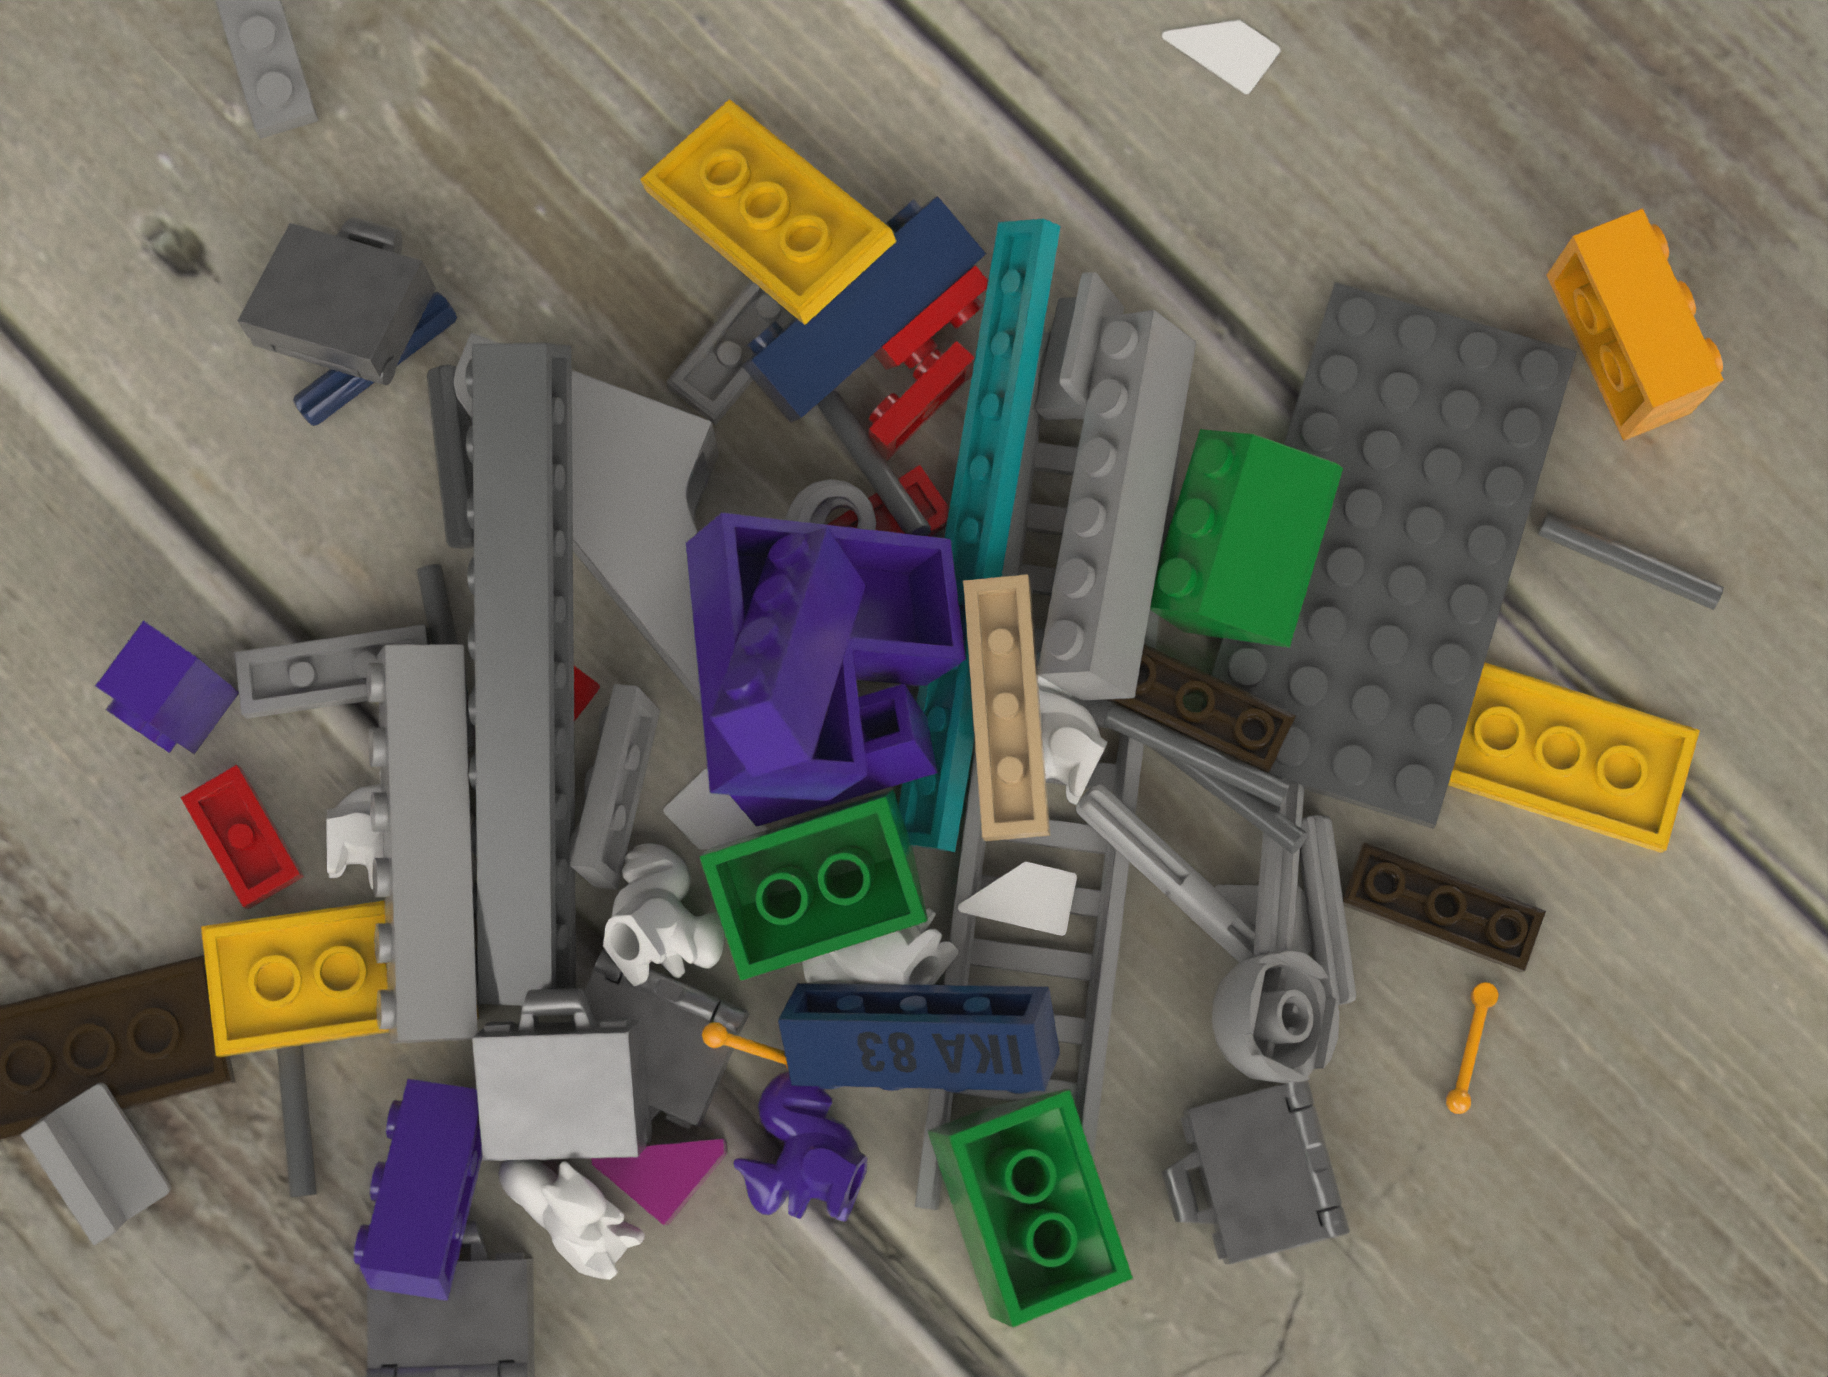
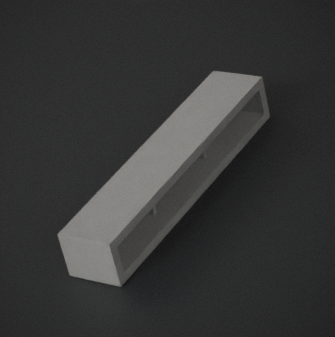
(1117, 507)
(424, 844)

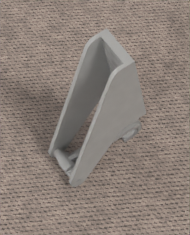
(637, 499)

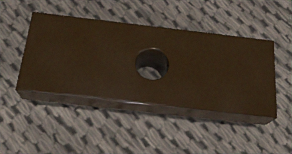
(1230, 722)
(1405, 895)

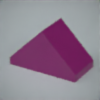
(664, 1174)

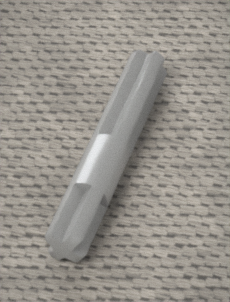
(1168, 871)

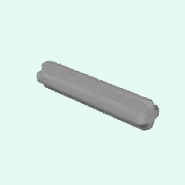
(1278, 883)
(1326, 908)

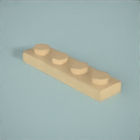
(1006, 708)

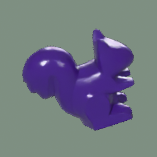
(817, 1157)

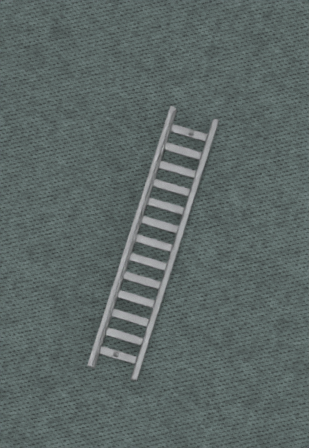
(1103, 904)

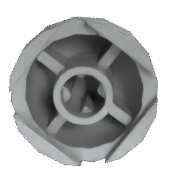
(1276, 1017)

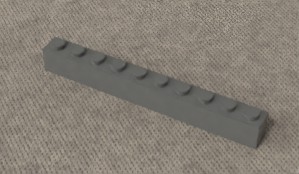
(522, 668)

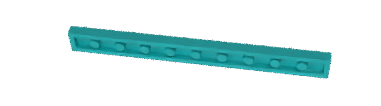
(983, 501)

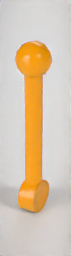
(1483, 997)
(716, 1035)

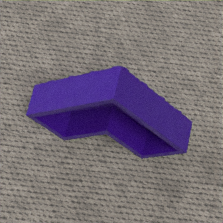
(901, 634)

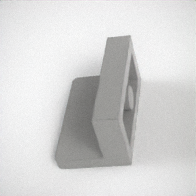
(1073, 349)
(97, 1162)

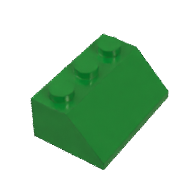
(1244, 538)
(815, 885)
(1030, 1206)

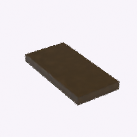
(133, 1032)

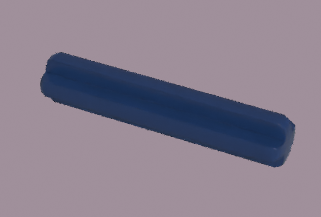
(337, 388)

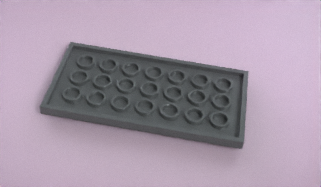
(1437, 480)

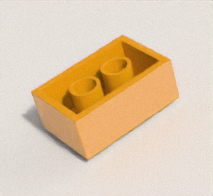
(1635, 323)

